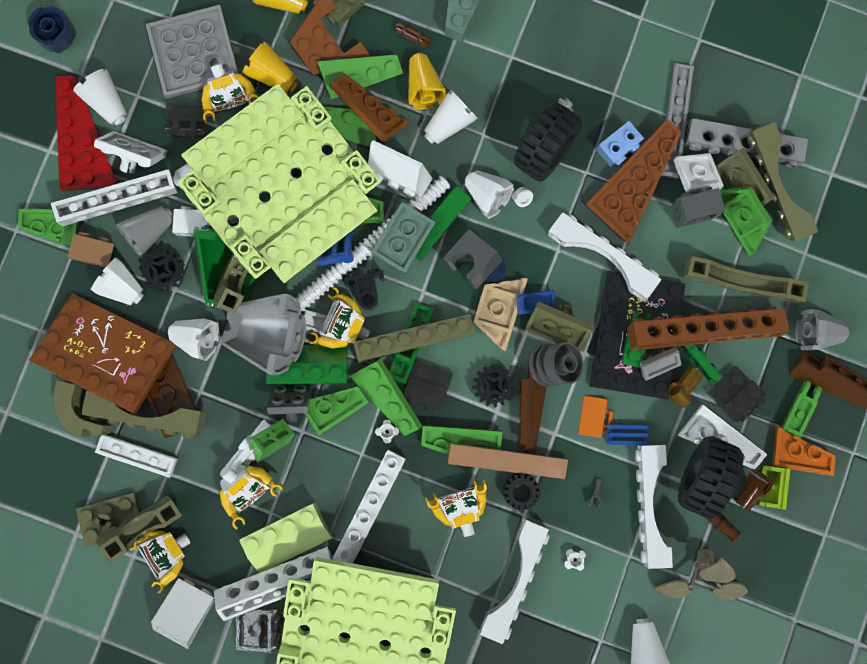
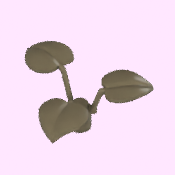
(710, 571)

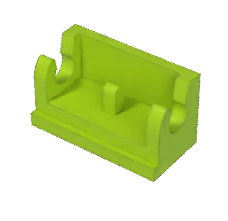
(778, 494)

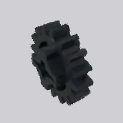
(159, 277)
(499, 379)

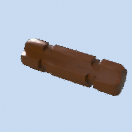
(412, 34)

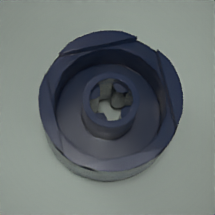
(51, 29)

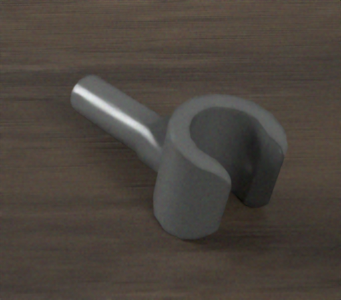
(596, 497)

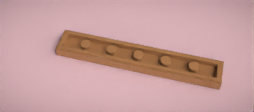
(507, 460)

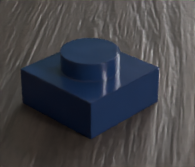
(497, 275)

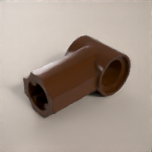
(756, 486)

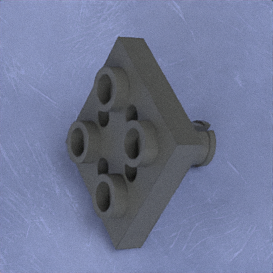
(289, 400)

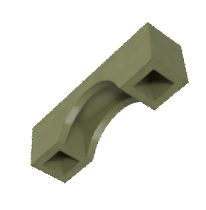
(124, 536)

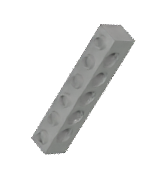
(794, 146)

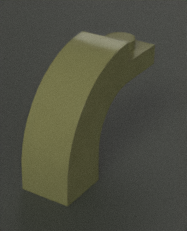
(229, 285)
(69, 411)

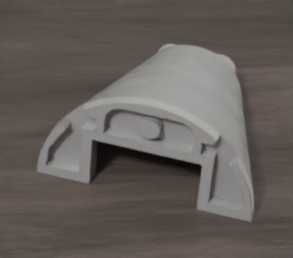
(267, 332)

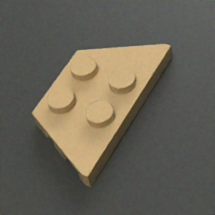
(499, 310)

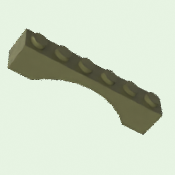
(767, 145)
(766, 286)
(413, 338)
(183, 420)

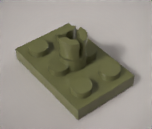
(740, 172)
(559, 325)
(105, 516)

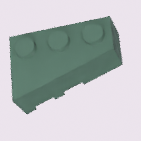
(460, 17)

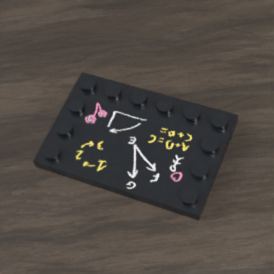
(614, 319)

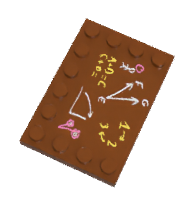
(103, 353)

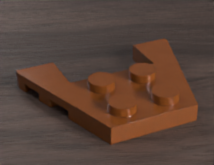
(316, 43)

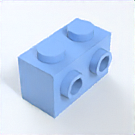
(619, 144)

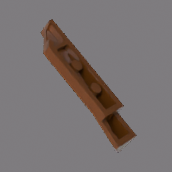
(832, 377)
(531, 408)

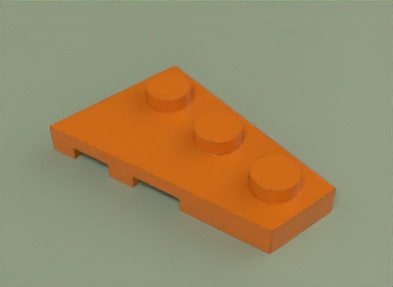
(799, 455)

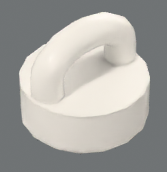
(522, 196)

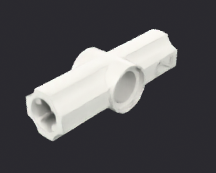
(244, 455)

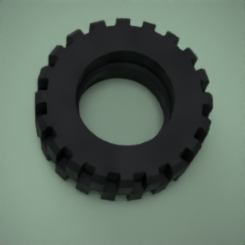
(547, 141)
(710, 477)

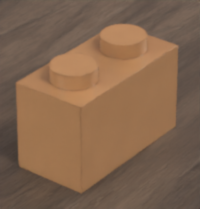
(90, 250)

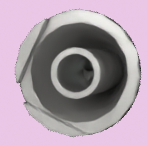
(145, 228)

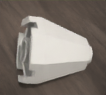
(488, 192)
(118, 284)
(195, 337)

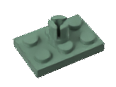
(403, 237)

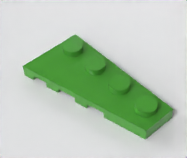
(385, 393)
(440, 437)

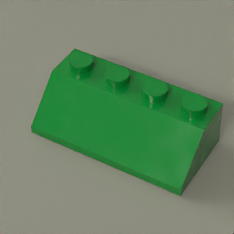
(316, 366)

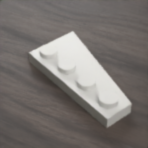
(706, 423)

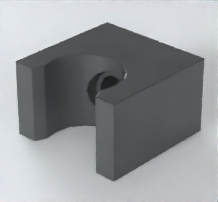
(473, 249)

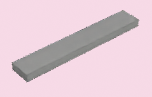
(678, 111)

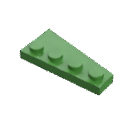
(362, 70)
(351, 126)

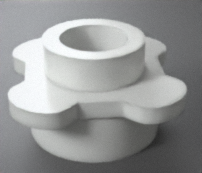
(387, 426)
(579, 564)

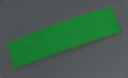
(444, 218)
(404, 360)

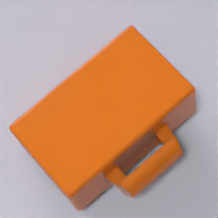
(593, 416)

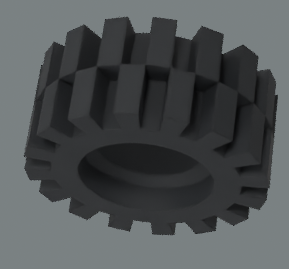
(531, 499)

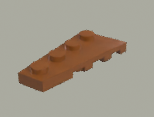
(375, 115)

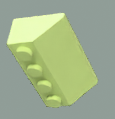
(286, 538)

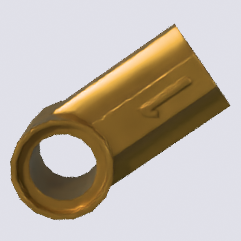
(681, 391)

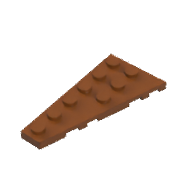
(629, 190)

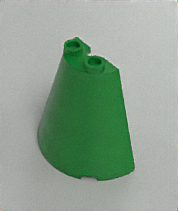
(212, 257)

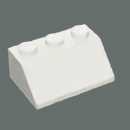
(398, 170)

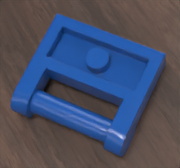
(333, 256)

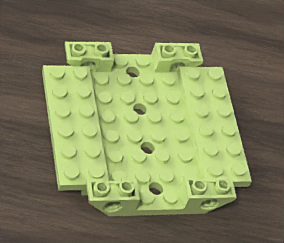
(256, 156)
(369, 607)

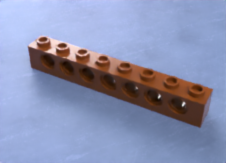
(774, 318)

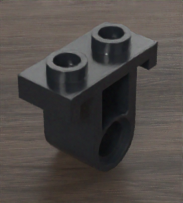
(365, 286)

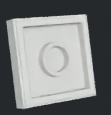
(698, 172)

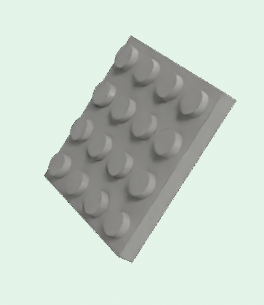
(188, 47)

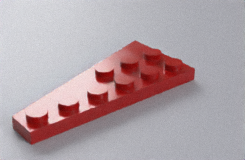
(79, 161)

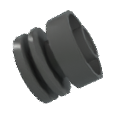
(556, 364)

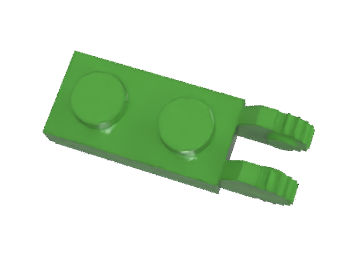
(801, 410)

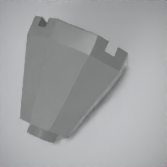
(819, 330)

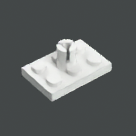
(130, 150)

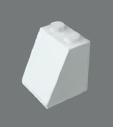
(182, 612)

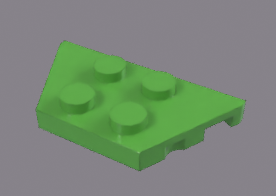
(746, 216)

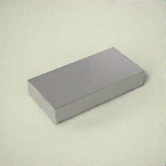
(660, 363)

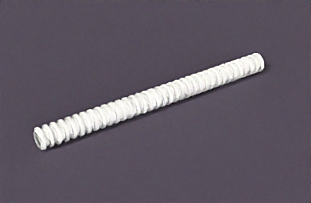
(365, 248)

